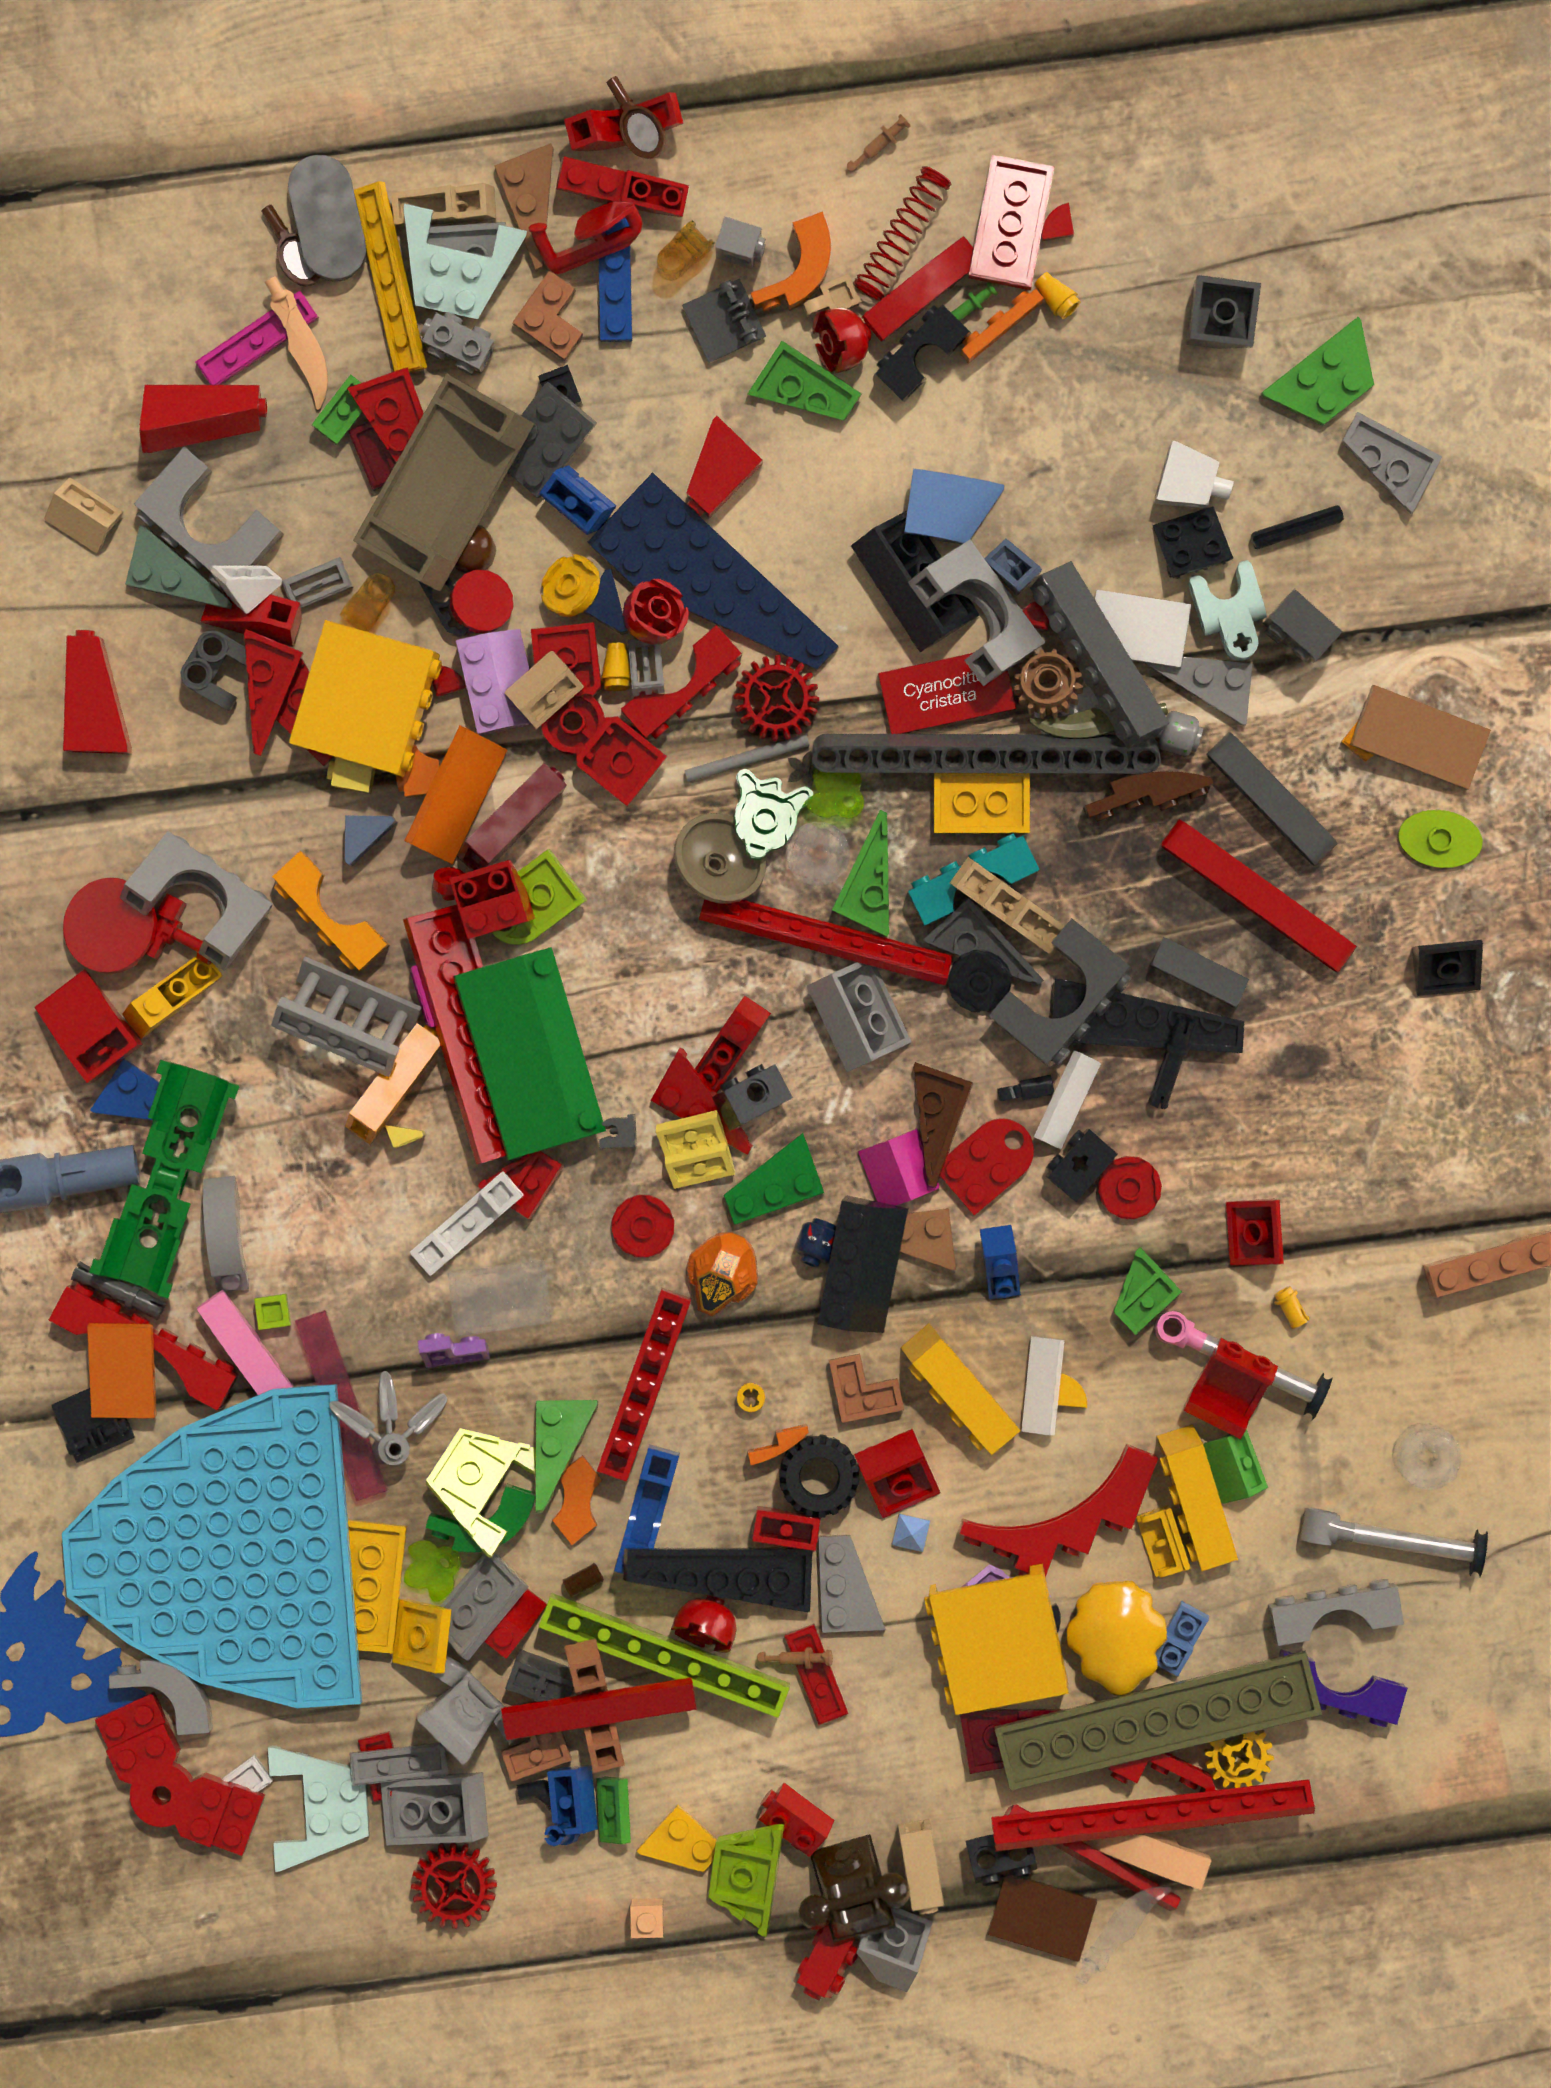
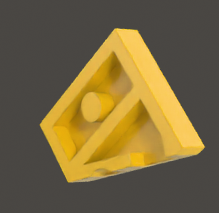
(680, 1842)

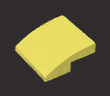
(695, 1149)

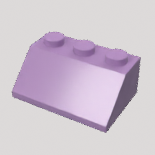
(490, 667)

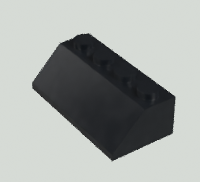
(894, 560)
(862, 1265)

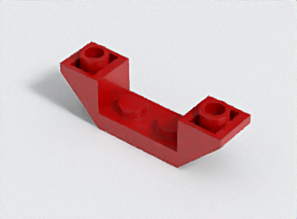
(1163, 1763)

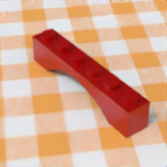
(203, 1378)

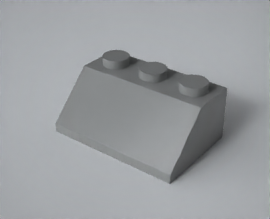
(858, 1014)

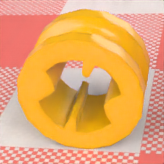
(741, 1397)

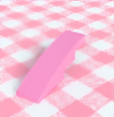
(242, 1344)

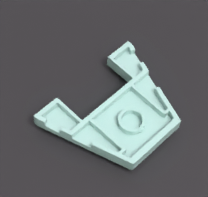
(454, 278)
(333, 1807)

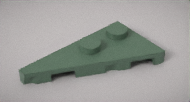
(163, 571)

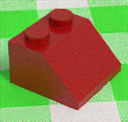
(897, 1473)

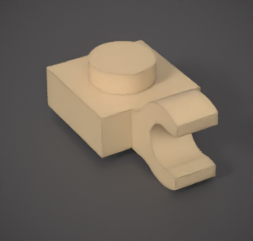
(835, 294)

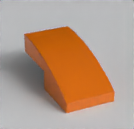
(786, 1439)

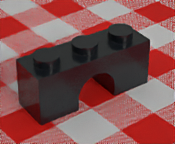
(900, 369)

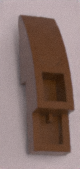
(1160, 788)

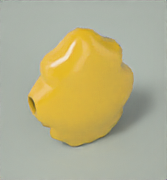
(1117, 1635)

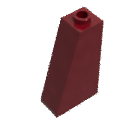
(512, 818)

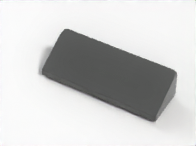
(1199, 972)

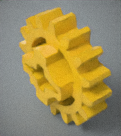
(1251, 1761)

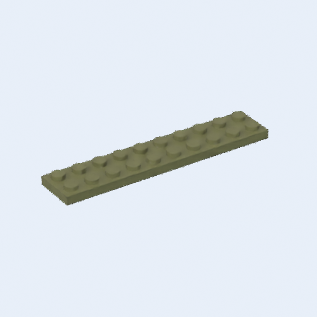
(1158, 1720)

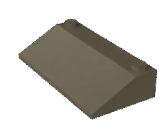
(443, 482)

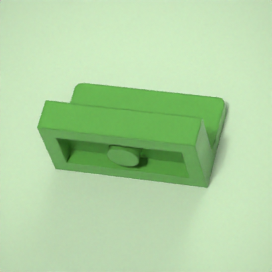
(1235, 1467)

